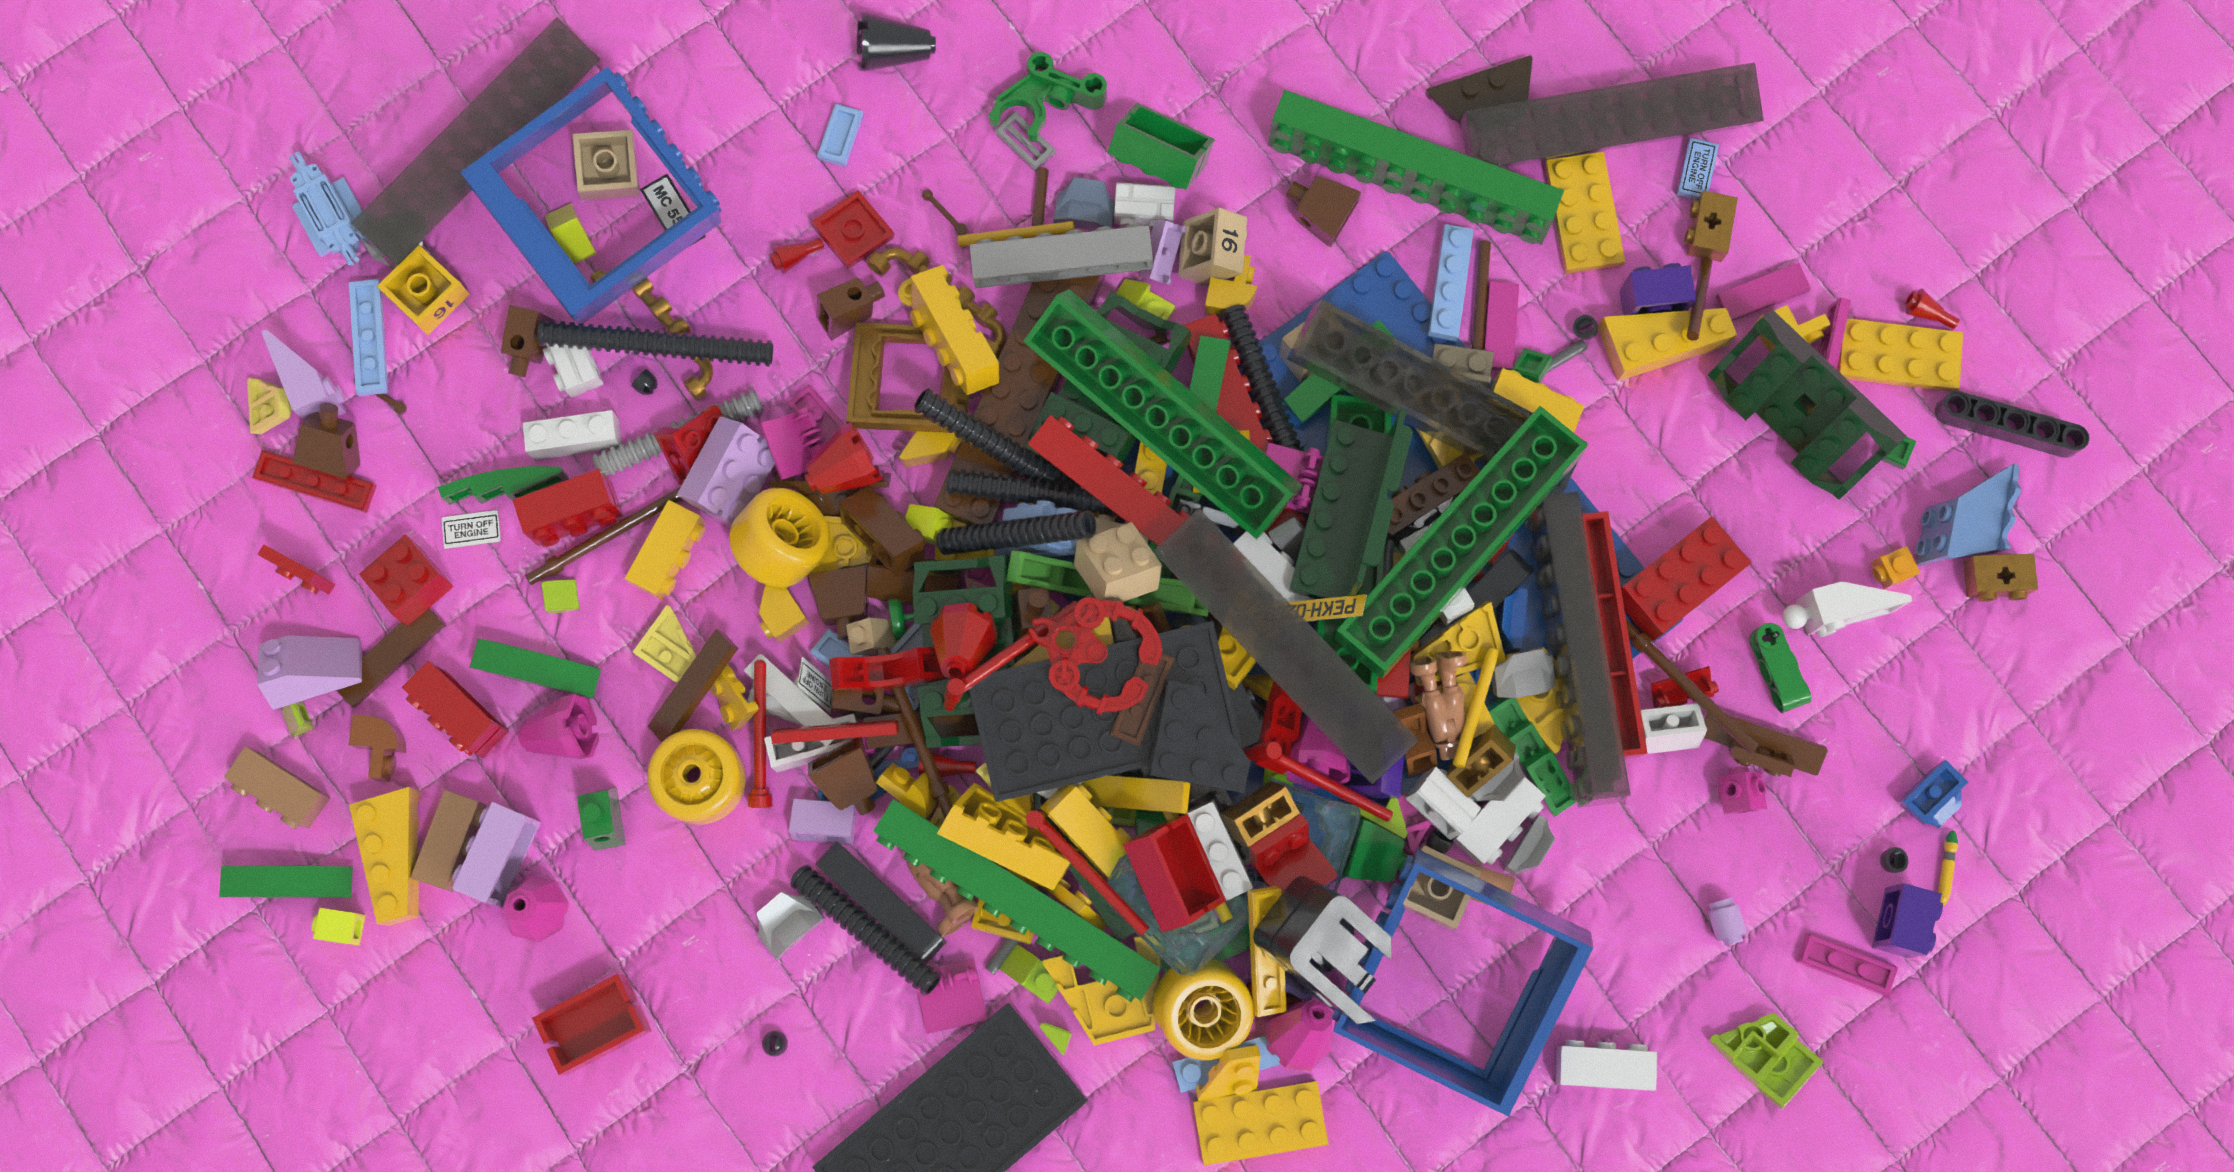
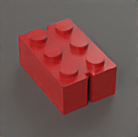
(568, 508)
(453, 710)
(1174, 873)
(592, 1024)

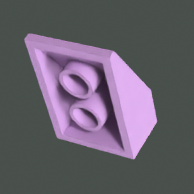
(302, 383)
(307, 667)

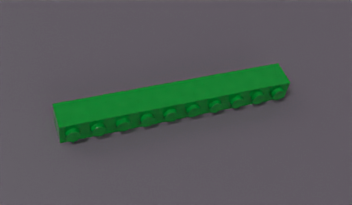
(1018, 901)

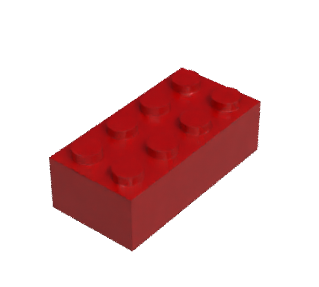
(1682, 578)

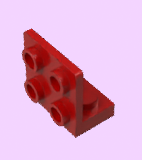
(684, 443)
(1290, 854)

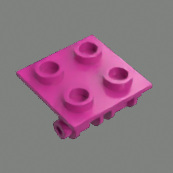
(793, 441)
(1302, 467)
(955, 999)

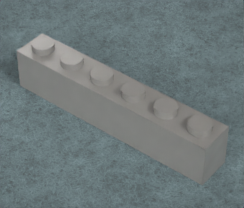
(1061, 256)

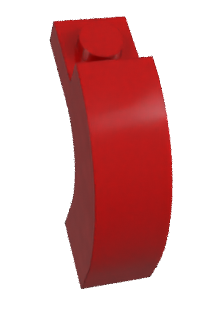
(885, 671)

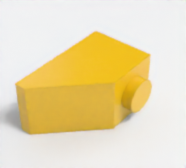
(929, 448)
(780, 614)

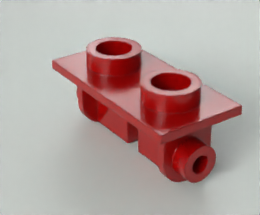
(1668, 693)

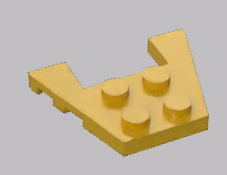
(1101, 1010)

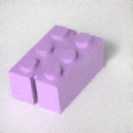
(727, 471)
(495, 854)

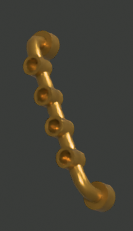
(918, 263)
(660, 310)

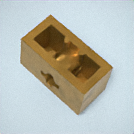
(1720, 213)
(2016, 569)
(1486, 759)
(1260, 813)

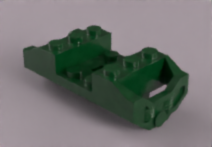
(1806, 404)
(1084, 412)
(928, 605)

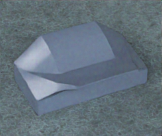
(1085, 204)

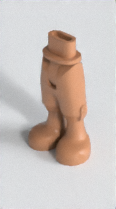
(1444, 708)
(956, 907)

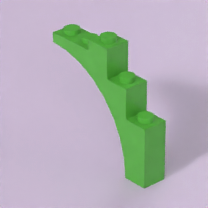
(1064, 579)

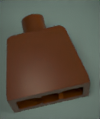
(1323, 207)
(845, 305)
(521, 339)
(328, 443)
(841, 597)
(1027, 606)
(849, 702)
(846, 776)

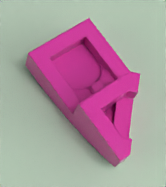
(1415, 823)

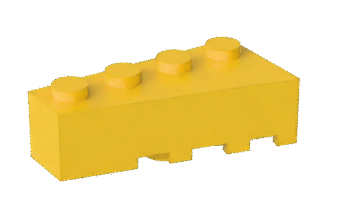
(952, 331)
(1659, 339)
(1003, 837)
(388, 849)

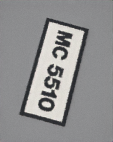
(666, 202)

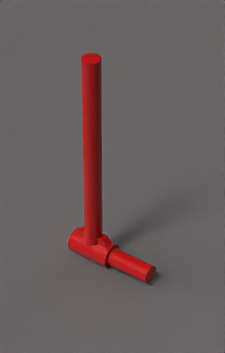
(956, 687)
(1272, 752)
(1038, 820)

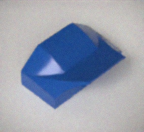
(1511, 620)
(1935, 795)

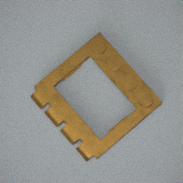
(867, 376)

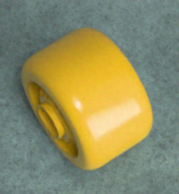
(779, 537)
(715, 791)
(1217, 1025)

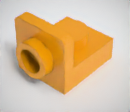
(1894, 567)

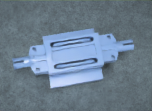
(325, 210)
(1041, 509)

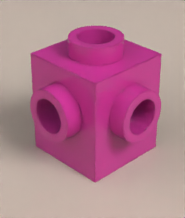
(1742, 791)

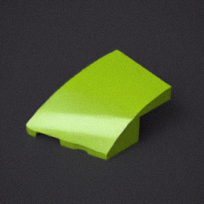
(1769, 1057)

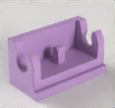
(1164, 244)
(822, 822)

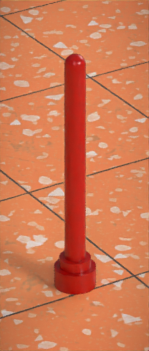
(760, 793)

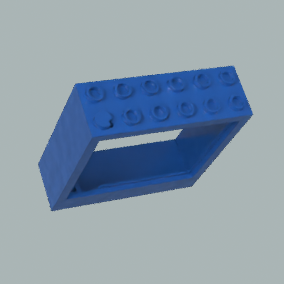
(534, 240)
(1530, 1020)

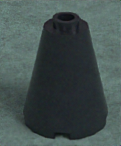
(891, 42)

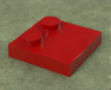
(853, 229)
(289, 568)

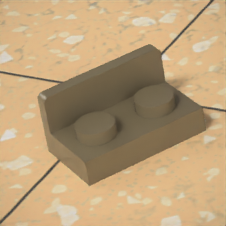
(1469, 362)

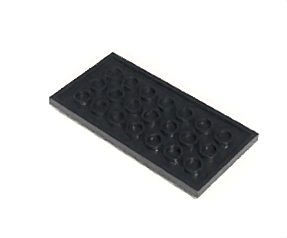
(1044, 741)
(968, 1110)

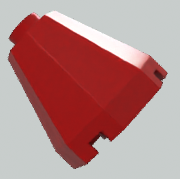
(842, 463)
(962, 638)

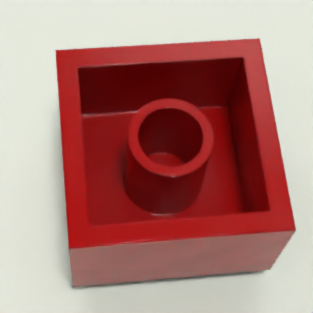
(406, 580)

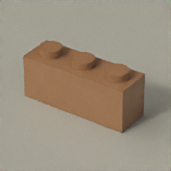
(276, 788)
(447, 840)

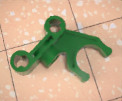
(1050, 87)

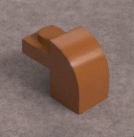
(382, 739)
(1423, 754)

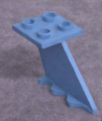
(1972, 521)

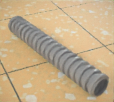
(648, 446)

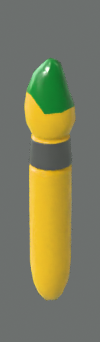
(1948, 866)

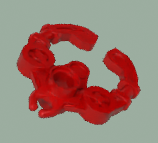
(1087, 648)

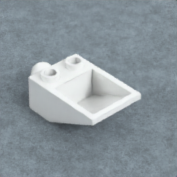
(1841, 604)

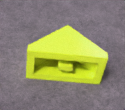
(570, 233)

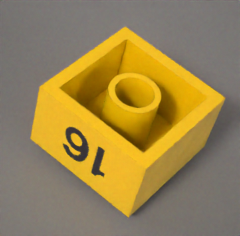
(423, 290)

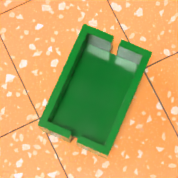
(1160, 146)

